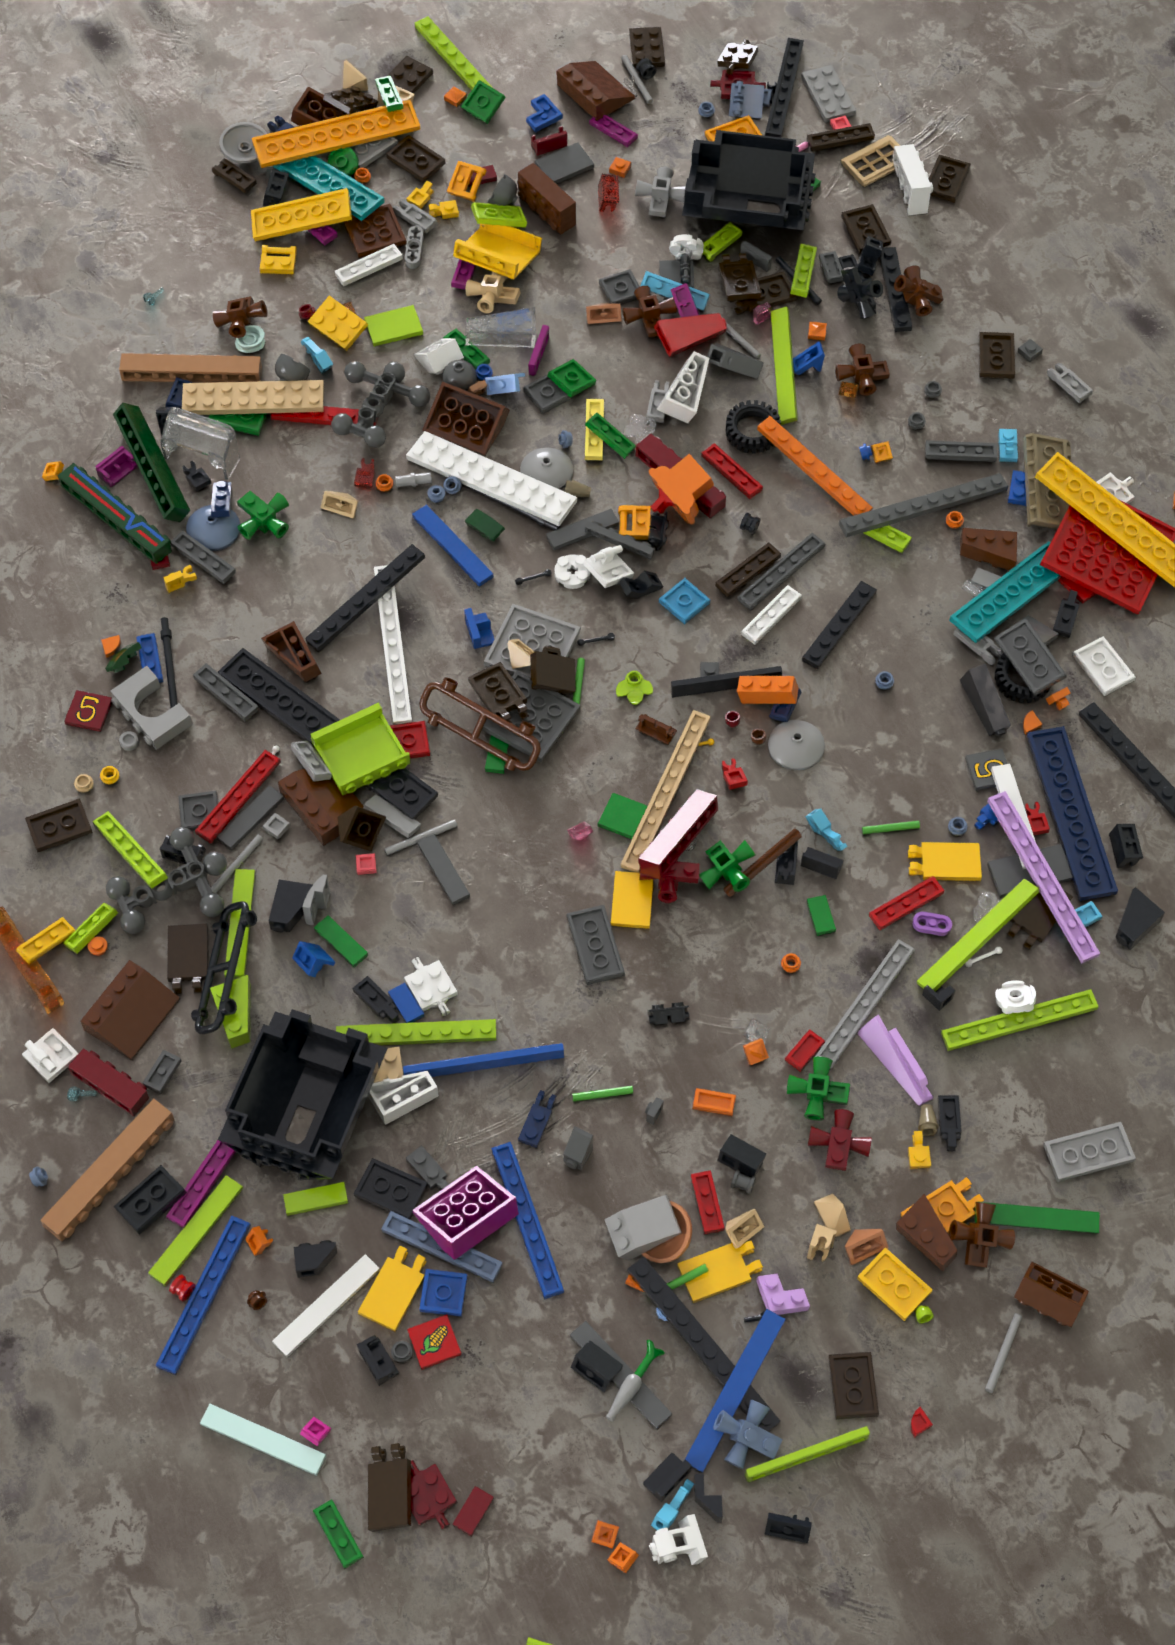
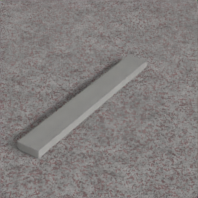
(866, 1002)

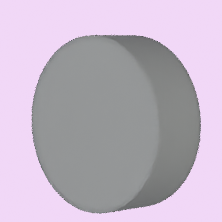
(129, 741)

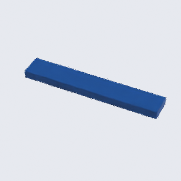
(453, 545)

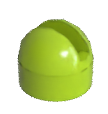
(923, 1314)

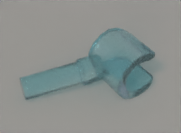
(151, 297)
(74, 1093)

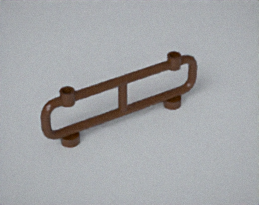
(524, 731)

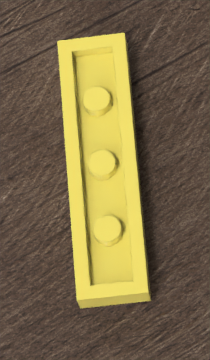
(593, 443)

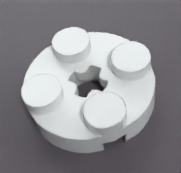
(685, 244)
(570, 580)
(1023, 1002)

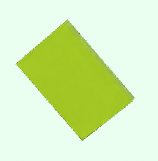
(499, 215)
(393, 325)

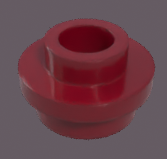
(306, 311)

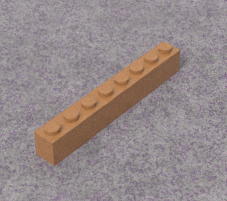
(189, 367)
(107, 1170)

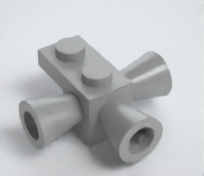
(660, 191)

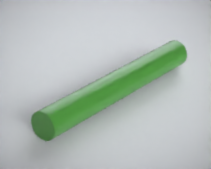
(578, 680)
(890, 827)
(602, 1093)
(688, 1276)

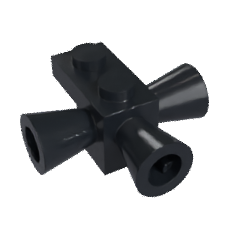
(859, 291)

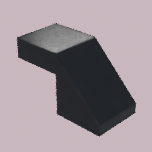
(869, 255)
(643, 585)
(710, 1503)

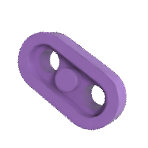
(932, 922)

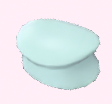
(252, 341)

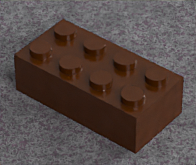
(546, 198)

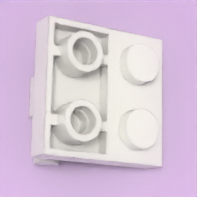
(608, 566)
(50, 1055)

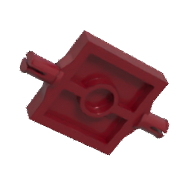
(726, 81)
(430, 1495)

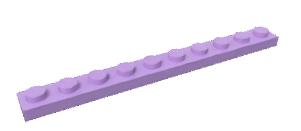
(1043, 877)

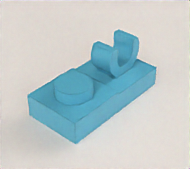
(1008, 445)

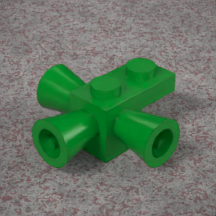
(262, 515)
(727, 865)
(819, 1089)

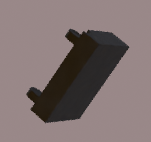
(552, 671)

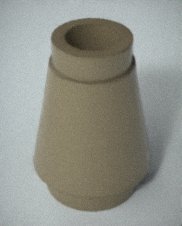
(577, 489)
(927, 1120)

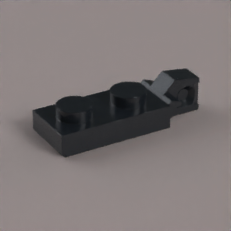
(1067, 615)
(376, 999)
(949, 1120)

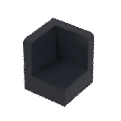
(940, 997)

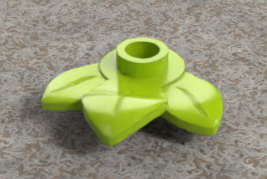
(634, 690)

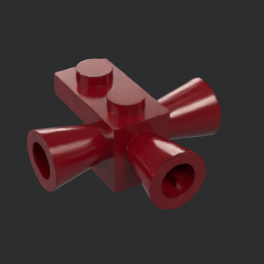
(677, 873)
(840, 1140)

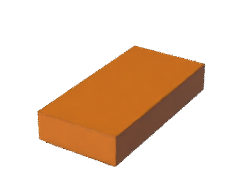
(714, 1102)

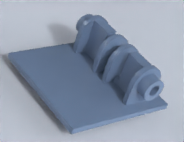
(746, 100)

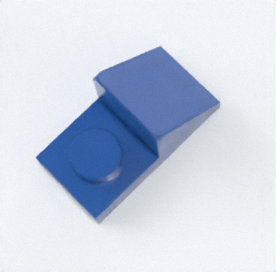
(809, 358)

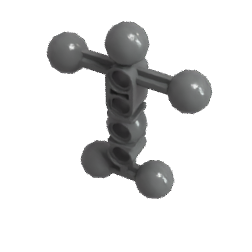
(374, 405)
(211, 903)

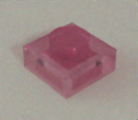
(761, 313)
(580, 831)

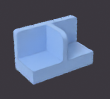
(503, 383)

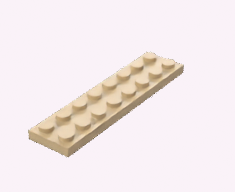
(253, 397)

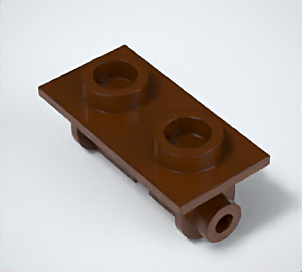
(655, 729)

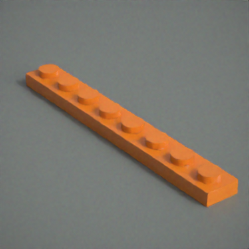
(813, 467)

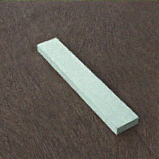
(263, 1439)

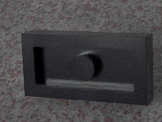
(788, 1527)

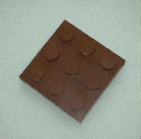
(375, 231)

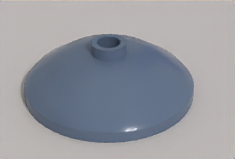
(213, 534)

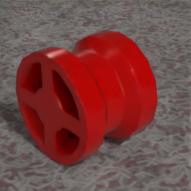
(182, 1287)

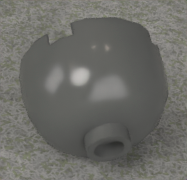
(505, 192)
(290, 370)
(460, 374)

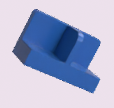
(479, 629)
(311, 958)

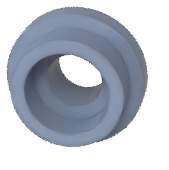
(706, 109)
(565, 439)
(449, 481)
(436, 497)
(884, 676)
(957, 821)
(38, 1176)

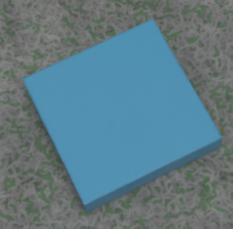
(684, 601)

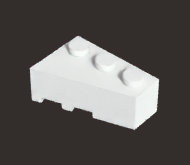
(401, 1095)

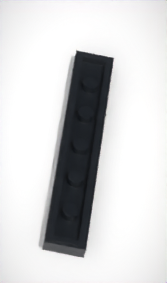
(717, 682)

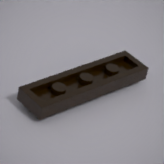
(840, 137)
(748, 569)

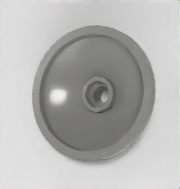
(237, 142)
(554, 473)
(795, 753)

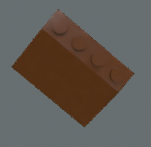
(593, 88)
(465, 418)
(317, 803)
(129, 1010)

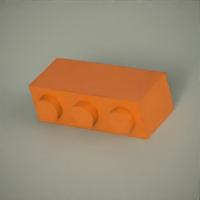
(767, 689)

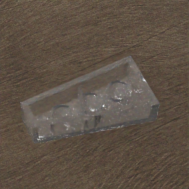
(502, 329)

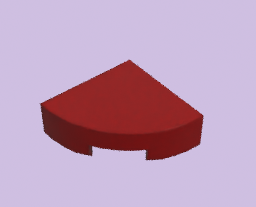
(920, 1422)

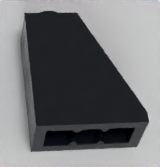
(288, 905)
(1138, 919)

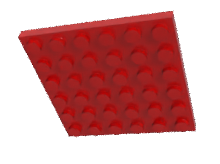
(1100, 563)

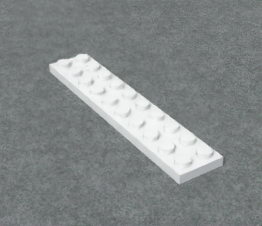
(492, 478)

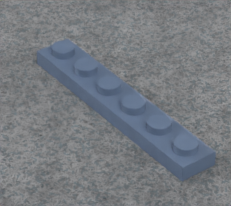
(419, 1237)

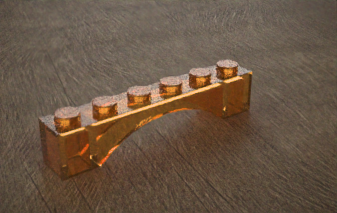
(32, 973)

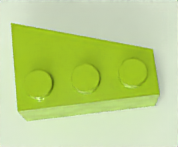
(238, 1024)

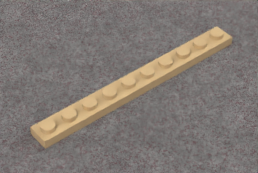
(666, 789)

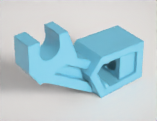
(318, 355)
(821, 825)
(669, 1512)

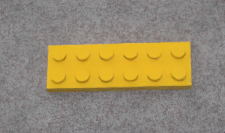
(301, 214)

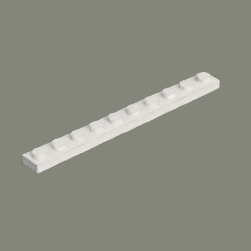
(394, 655)

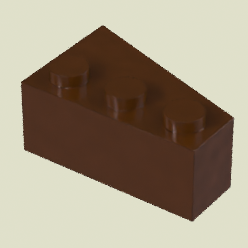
(990, 546)
(292, 650)
(925, 1231)

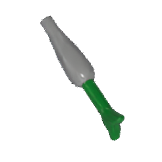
(633, 1381)

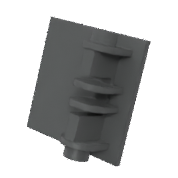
(678, 270)

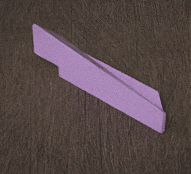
(897, 1058)

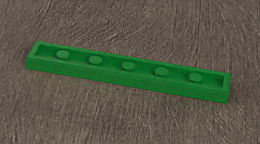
(1045, 1218)

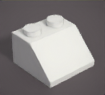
(439, 355)

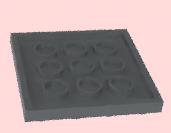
(546, 711)

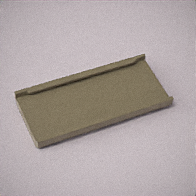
(1042, 504)

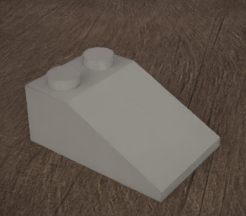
(642, 1227)

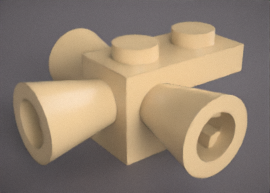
(492, 292)

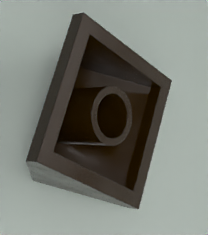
(360, 827)

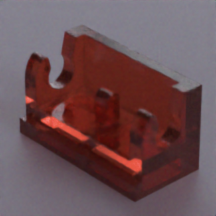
(608, 192)

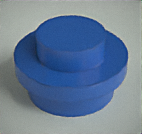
(484, 371)
(865, 452)

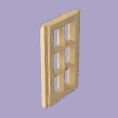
(863, 153)

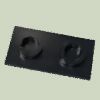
(658, 536)
(660, 1014)

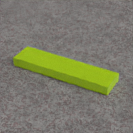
(803, 270)

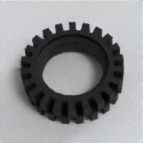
(744, 411)
(1010, 688)

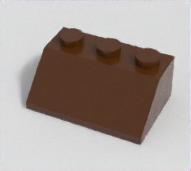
(1051, 1294)

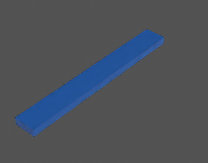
(488, 1061)
(528, 1221)
(203, 1295)
(735, 1388)

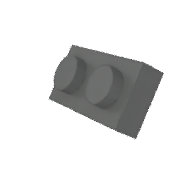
(162, 1072)

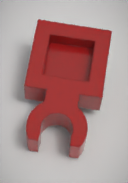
(733, 776)
(1037, 820)

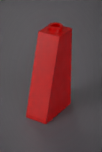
(690, 331)

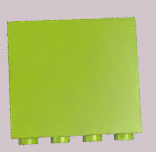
(360, 749)

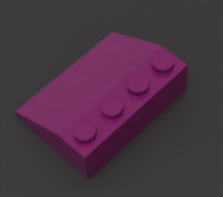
(466, 1212)

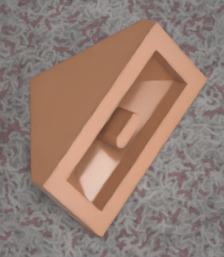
(603, 313)
(864, 1244)

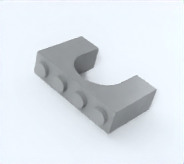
(157, 729)

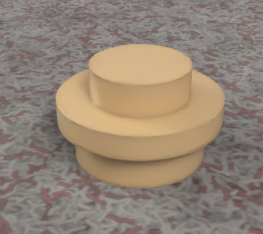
(83, 783)

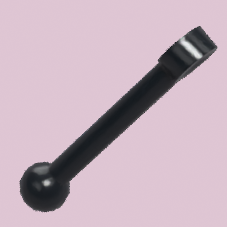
(518, 581)
(581, 642)

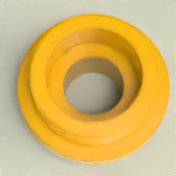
(109, 770)

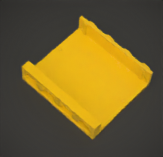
(499, 249)

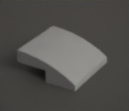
(316, 898)

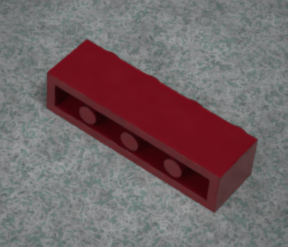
(108, 1081)

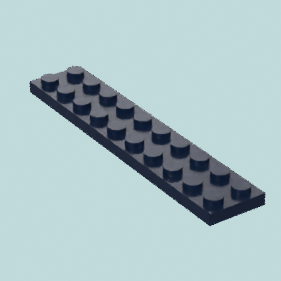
(1072, 813)

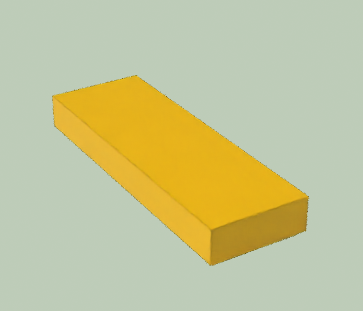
(45, 940)

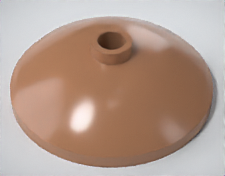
(677, 1245)

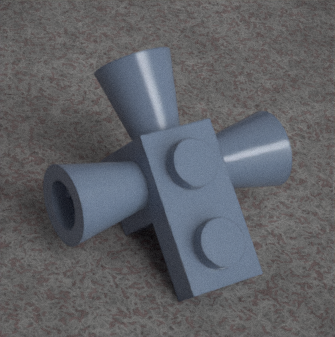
(747, 1434)

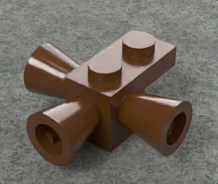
(918, 290)
(648, 310)
(239, 313)
(862, 370)
(981, 1235)

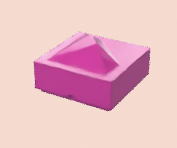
(315, 1431)

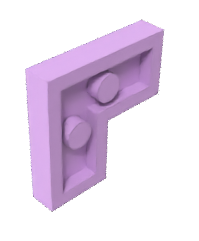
(779, 1300)

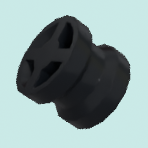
(646, 68)
(750, 523)

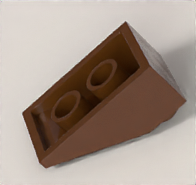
(313, 108)

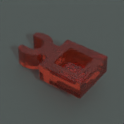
(365, 474)

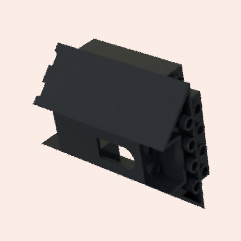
(752, 169)
(306, 1068)

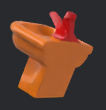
(680, 487)

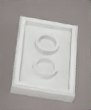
(1103, 666)

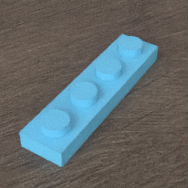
(663, 286)

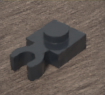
(196, 477)

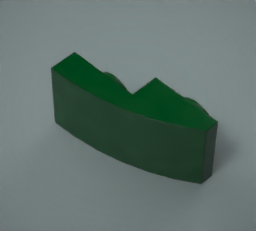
(484, 524)
(121, 658)

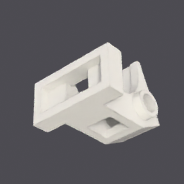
(664, 1546)

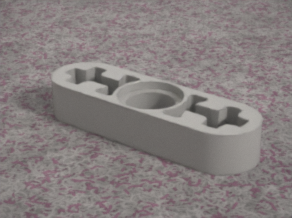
(414, 252)

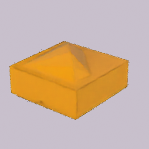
(881, 452)
(52, 470)

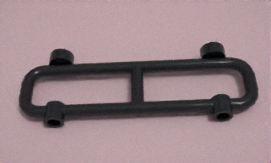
(227, 1005)

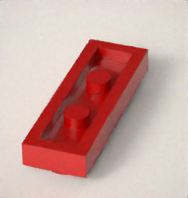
(707, 1202)

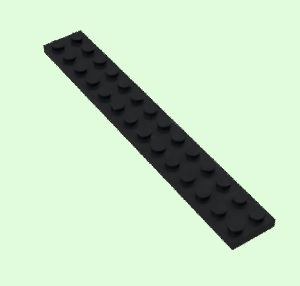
(306, 716)

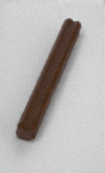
(767, 858)

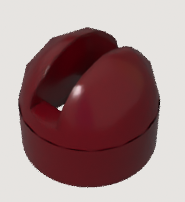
(732, 718)

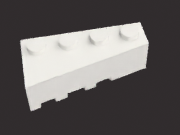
(912, 179)
(685, 392)

